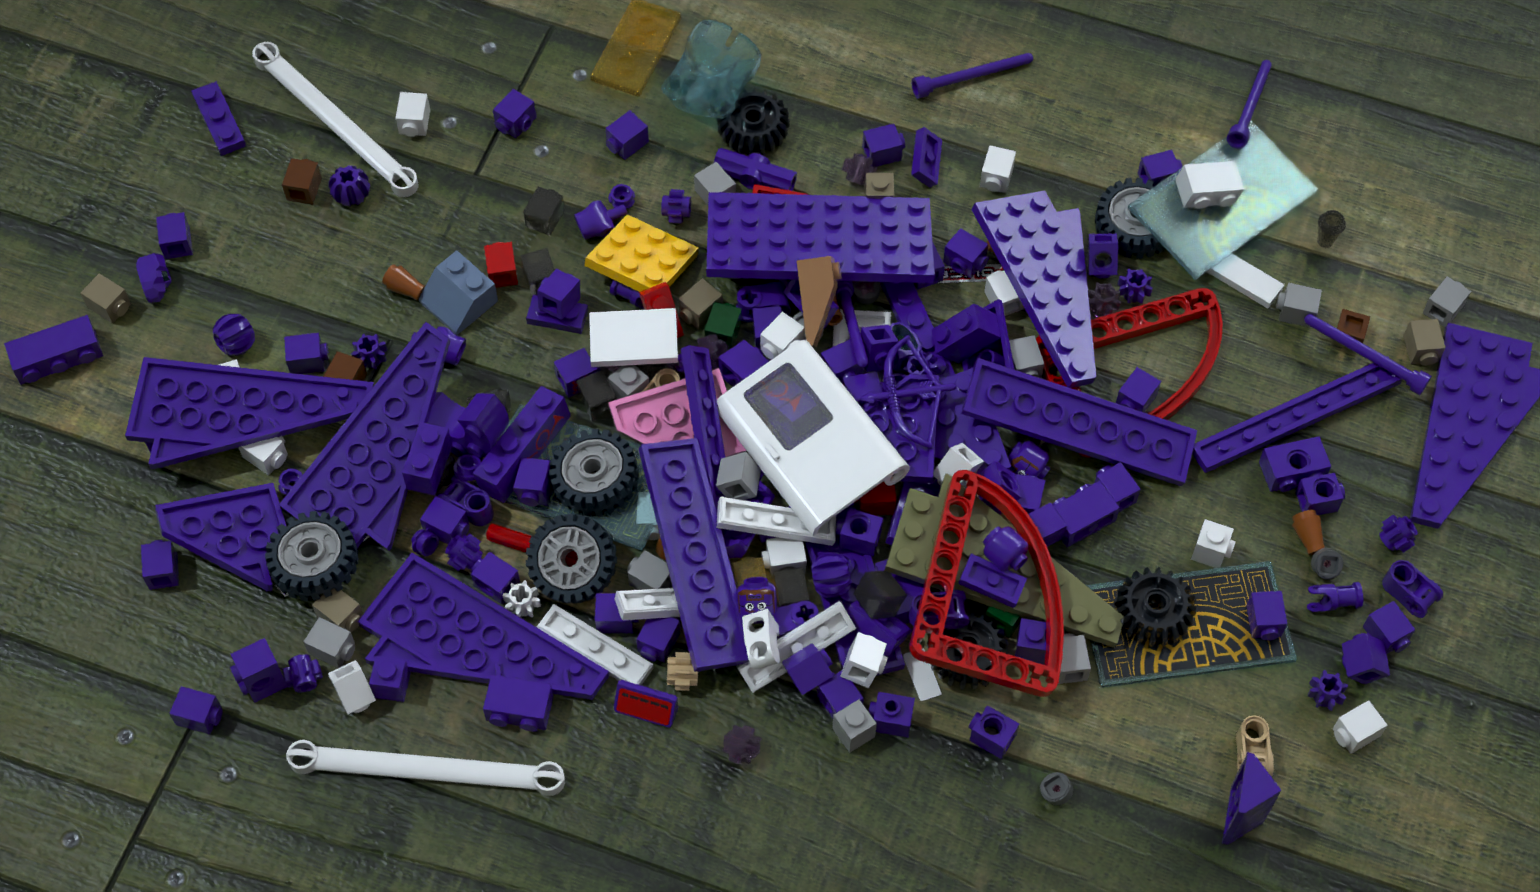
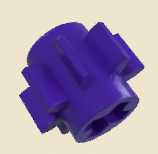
(676, 206)
(1135, 286)
(370, 350)
(914, 367)
(1398, 533)
(463, 552)
(302, 673)
(1324, 698)

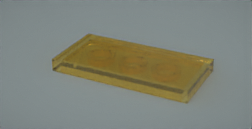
(635, 47)

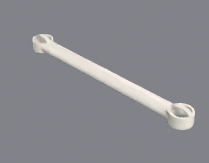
(335, 119)
(426, 767)

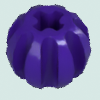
(349, 185)
(233, 334)
(831, 575)

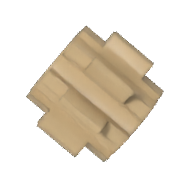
(681, 672)

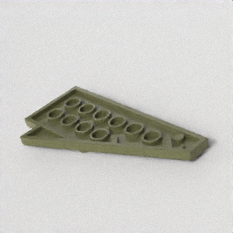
(913, 545)

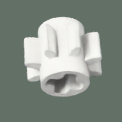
(515, 597)

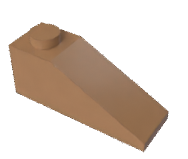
(817, 289)

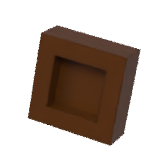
(1353, 324)

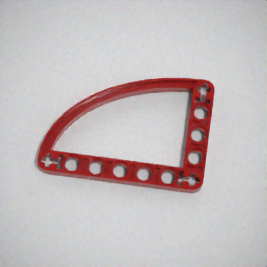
(1165, 319)
(970, 652)

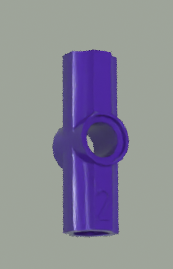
(755, 170)

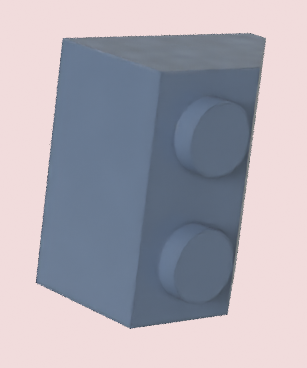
(458, 293)

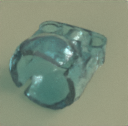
(710, 73)

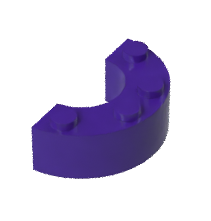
(472, 428)

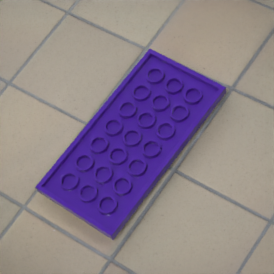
(868, 236)

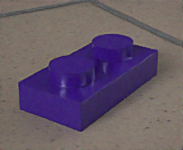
(926, 157)
(572, 322)
(990, 581)

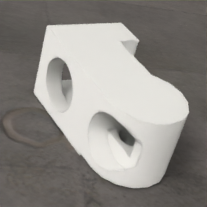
(761, 642)

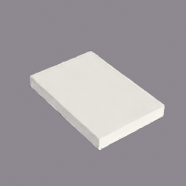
(633, 337)

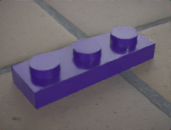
(218, 118)

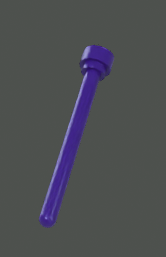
(924, 85)
(1239, 134)
(844, 293)
(1415, 380)

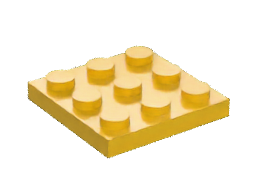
(641, 255)

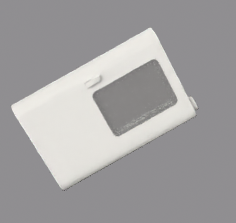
(818, 431)

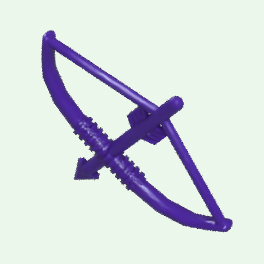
(924, 389)

